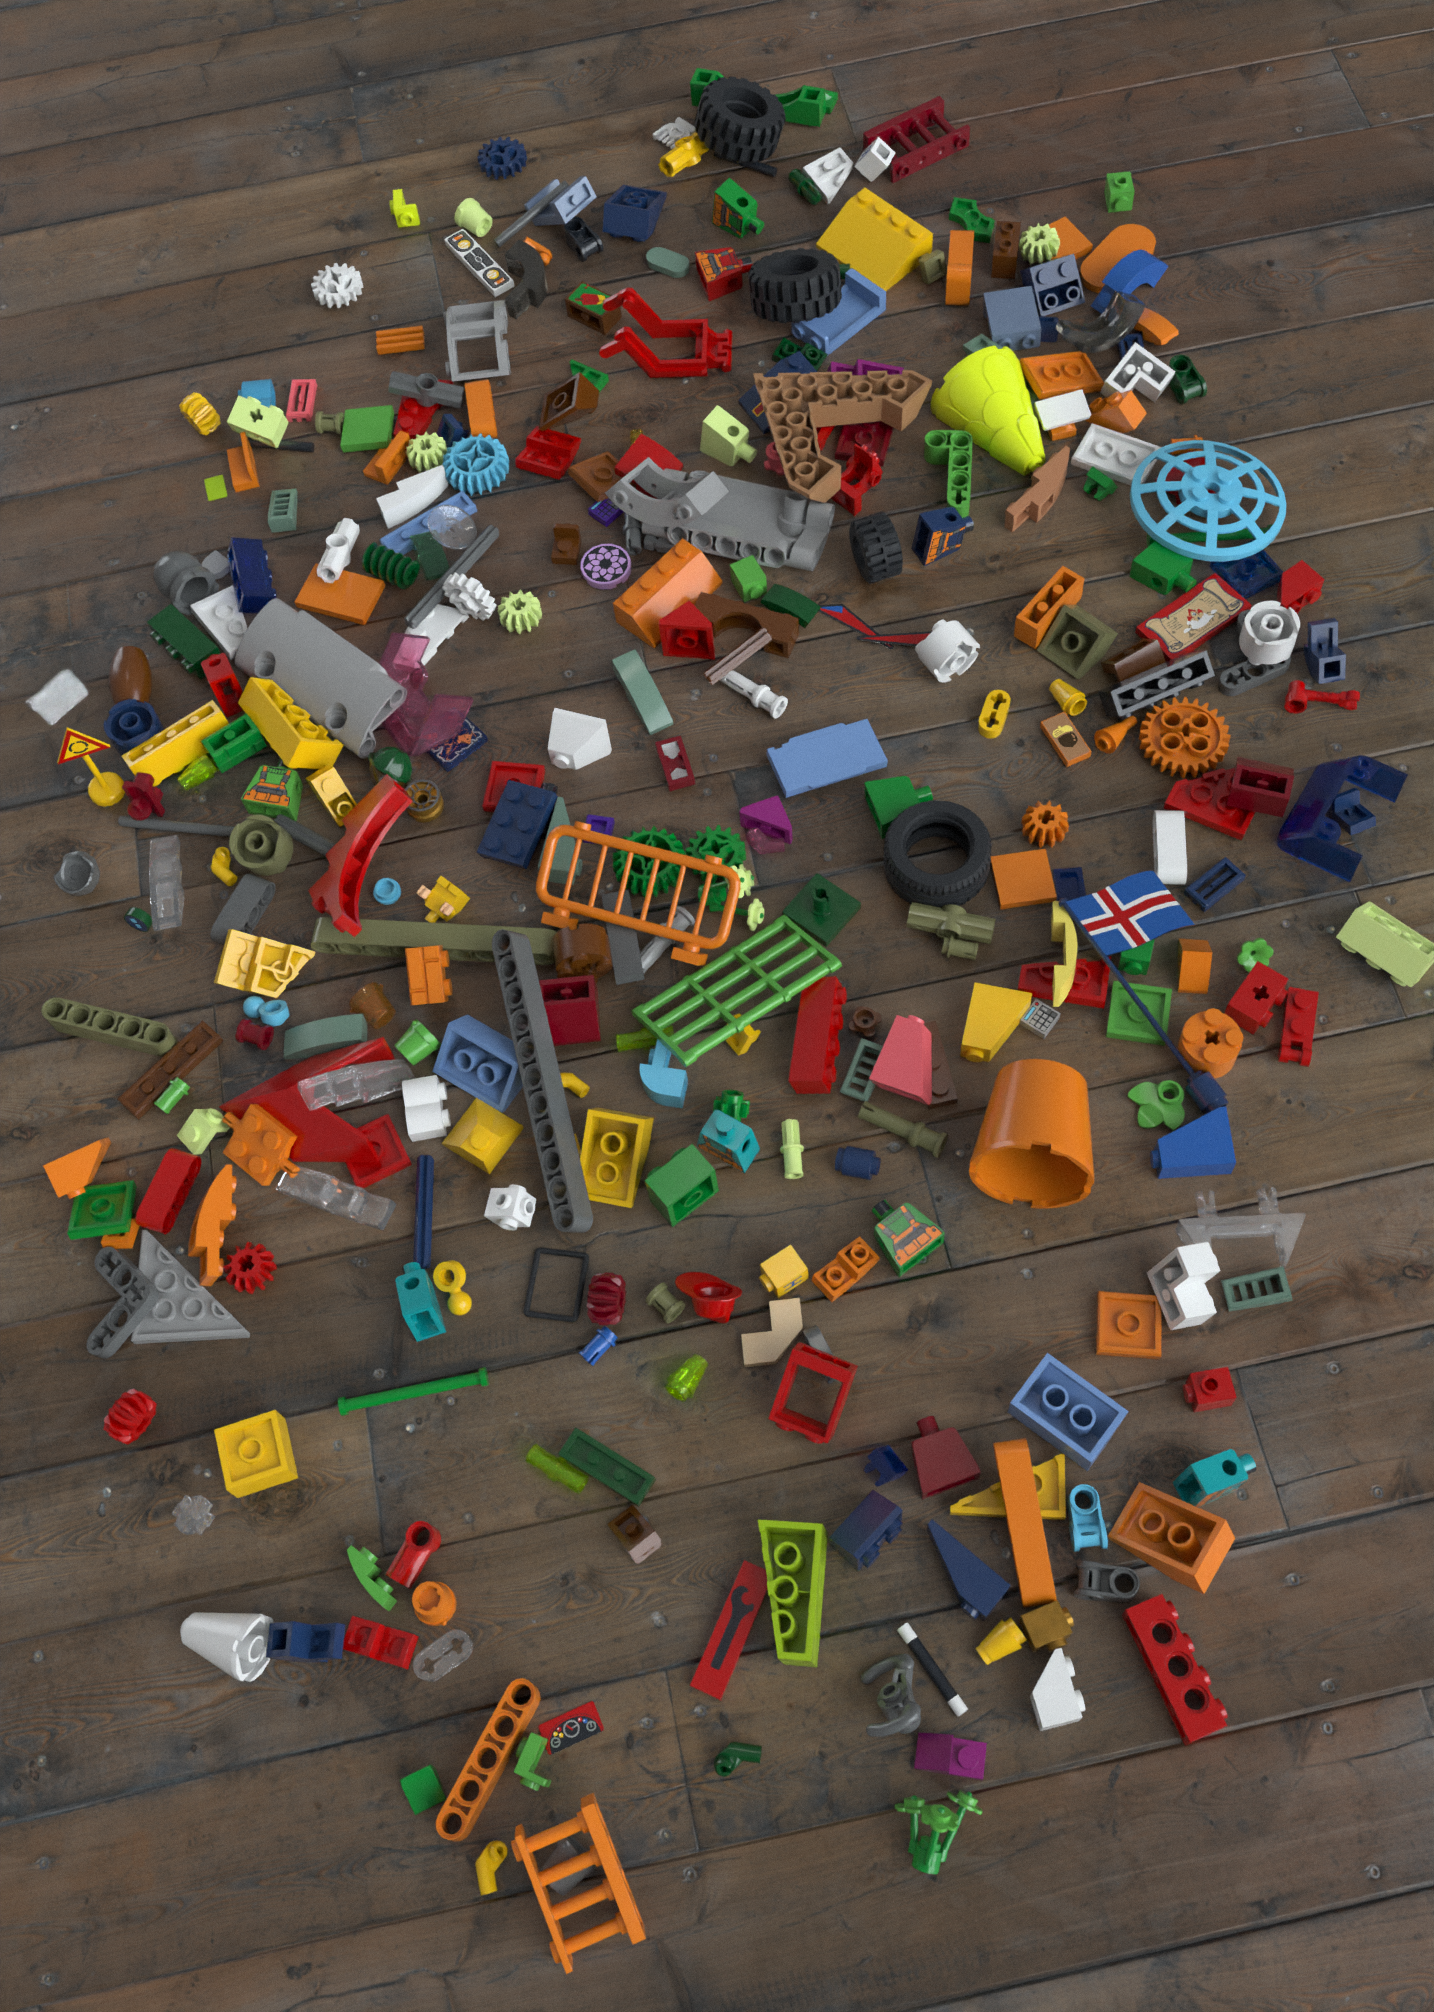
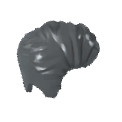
(78, 874)

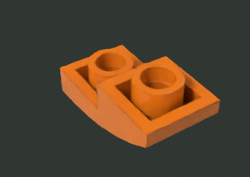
(1155, 328)
(846, 1269)

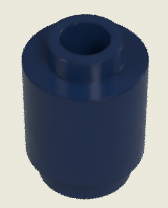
(857, 1162)

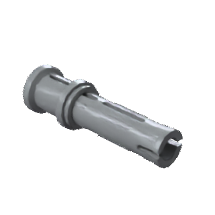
(658, 944)

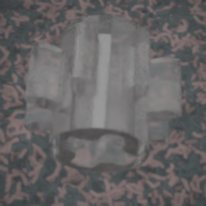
(193, 1515)

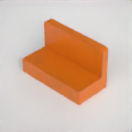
(388, 460)
(243, 466)

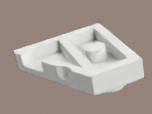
(829, 173)

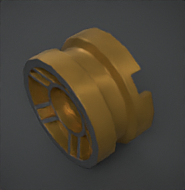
(424, 790)

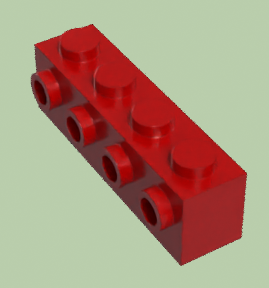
(817, 1037)

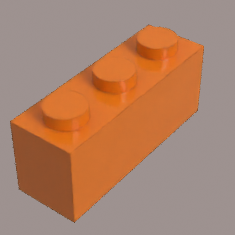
(1040, 613)

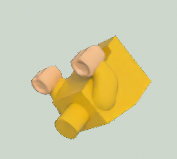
(443, 900)

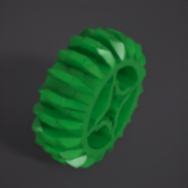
(667, 872)

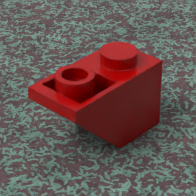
(1299, 586)

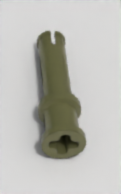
(915, 1133)

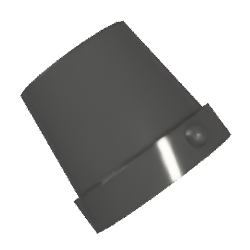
(567, 1849)

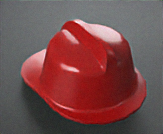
(709, 1295)

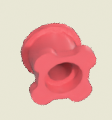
(774, 461)

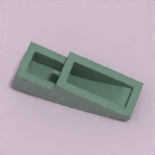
(642, 692)
(324, 1036)

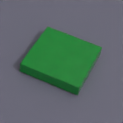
(102, 1210)

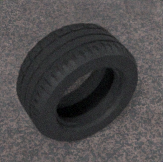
(937, 820)

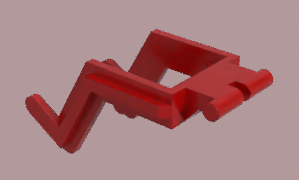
(711, 350)

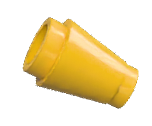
(1068, 697)
(1001, 1641)

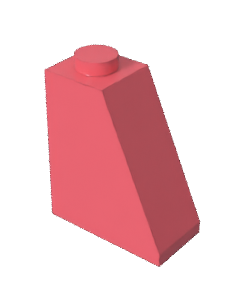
(906, 1060)

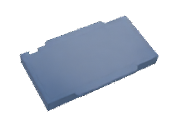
(826, 757)

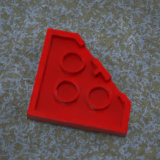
(1206, 801)

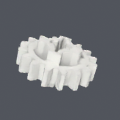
(337, 285)
(469, 596)

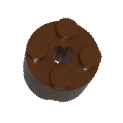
(582, 952)

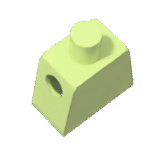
(725, 438)

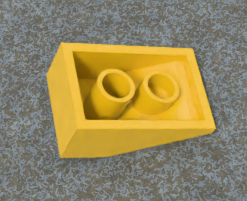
(614, 1155)

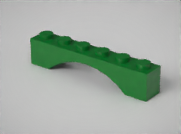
(800, 106)

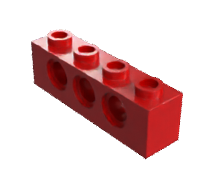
(1190, 1723)

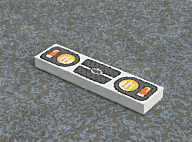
(479, 262)

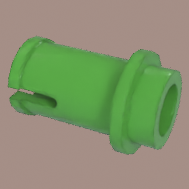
(172, 1095)

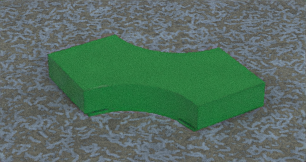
(967, 215)

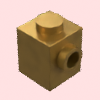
(1047, 1627)

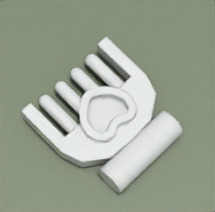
(674, 131)

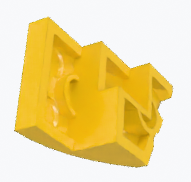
(259, 964)

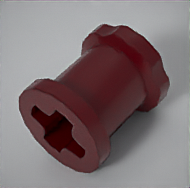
(254, 1034)

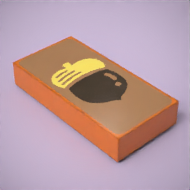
(1065, 739)

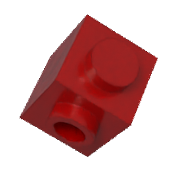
(1209, 1389)

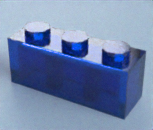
(250, 574)

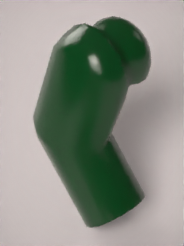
(734, 1754)

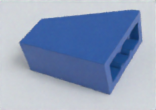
(1196, 1149)

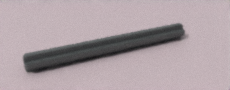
(460, 566)

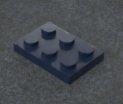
(517, 824)

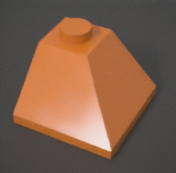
(76, 1169)

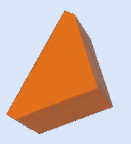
(1194, 965)

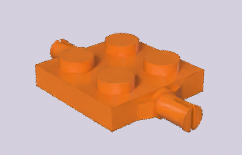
(260, 1145)

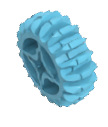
(476, 464)

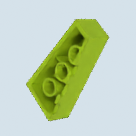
(795, 1582)

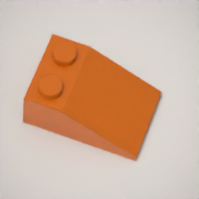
(1173, 1536)

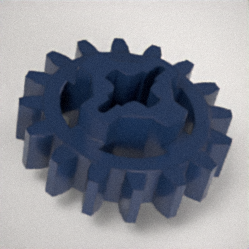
(502, 158)

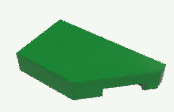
(596, 377)

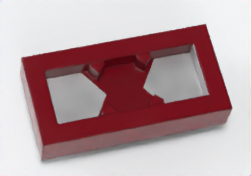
(675, 763)

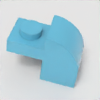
(661, 1083)

